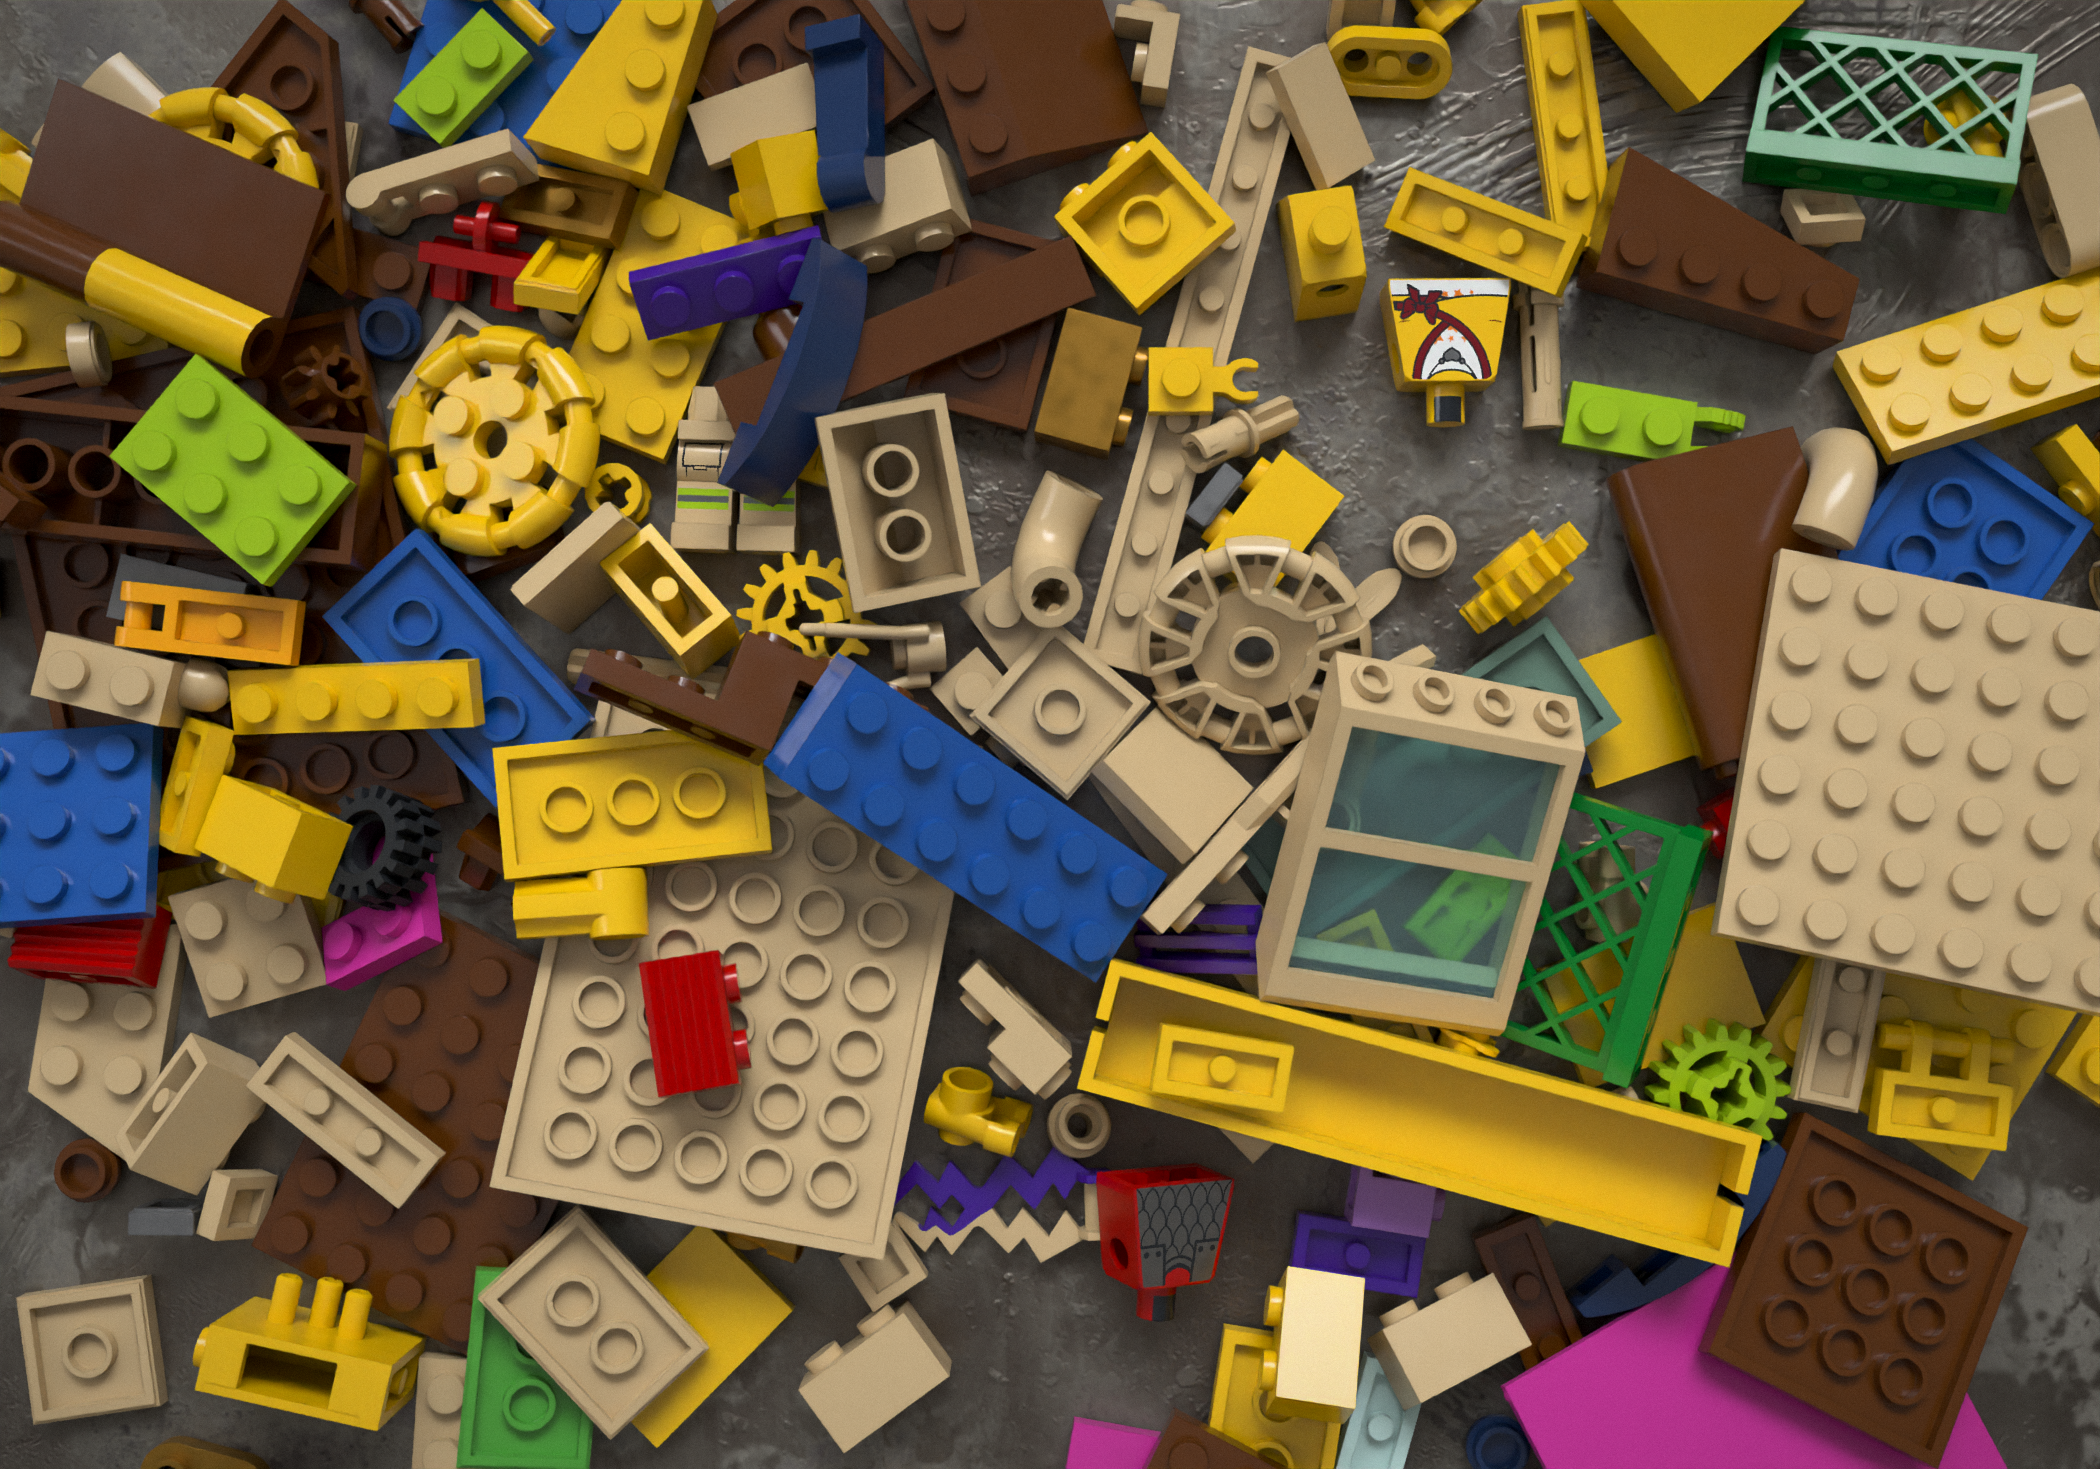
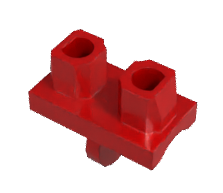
(456, 259)

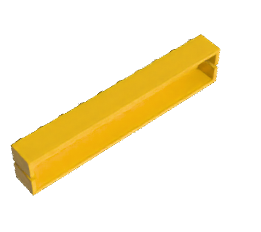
(1443, 1116)

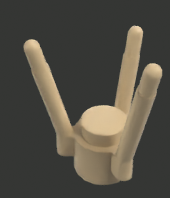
(913, 646)

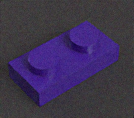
(1384, 1258)

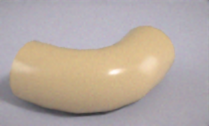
(1049, 549)

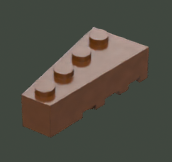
(1706, 261)

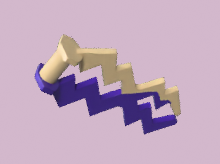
(980, 1203)

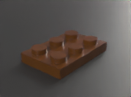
(1001, 377)

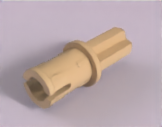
(1238, 433)

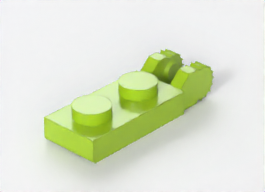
(1636, 423)

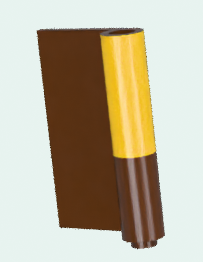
(162, 230)

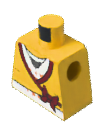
(1444, 339)

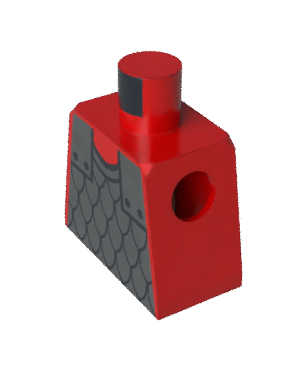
(1162, 1230)

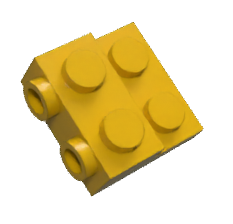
(1143, 222)

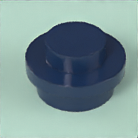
(390, 328)
(1497, 1443)

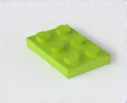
(233, 470)

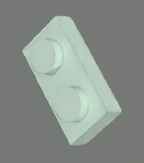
(1379, 1428)

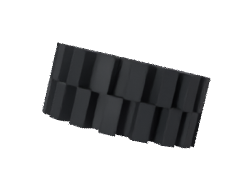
(404, 852)

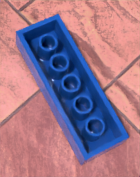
(964, 817)

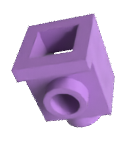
(1392, 1203)

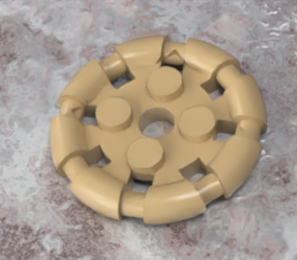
(1240, 612)

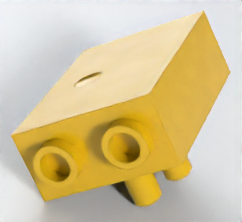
(311, 1357)

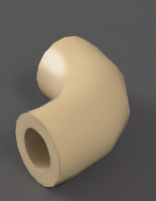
(1838, 487)

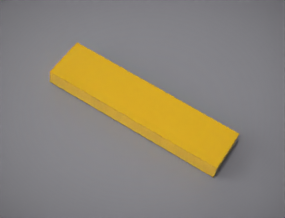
(1564, 111)

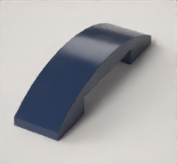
(809, 380)
(1616, 1288)

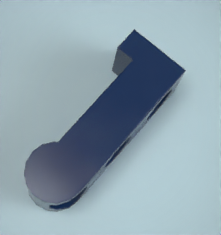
(848, 112)

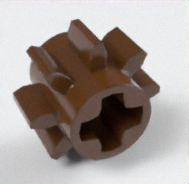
(326, 386)

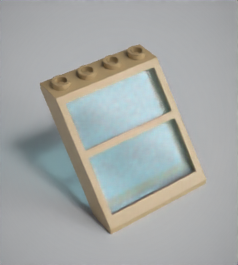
(1418, 845)

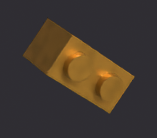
(1089, 384)

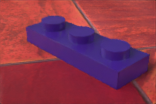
(720, 284)

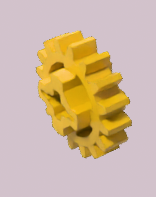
(1523, 577)
(795, 580)

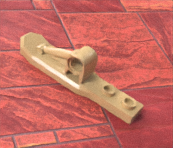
(1223, 852)

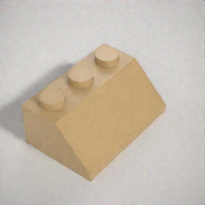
(898, 501)

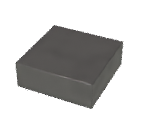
(1213, 498)
(166, 1217)

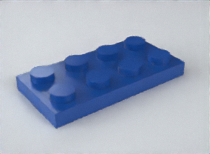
(427, 609)

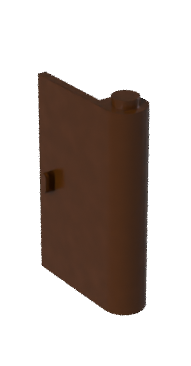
(1703, 557)

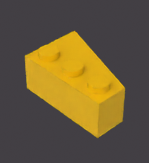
(628, 93)

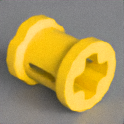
(638, 495)

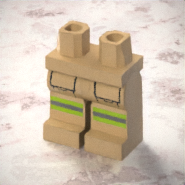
(709, 511)

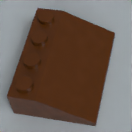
(1025, 84)

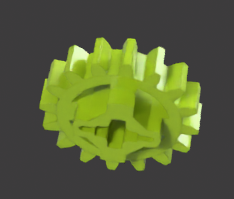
(1721, 1062)

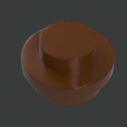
(87, 1170)

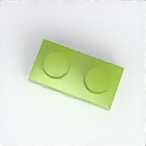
(463, 79)

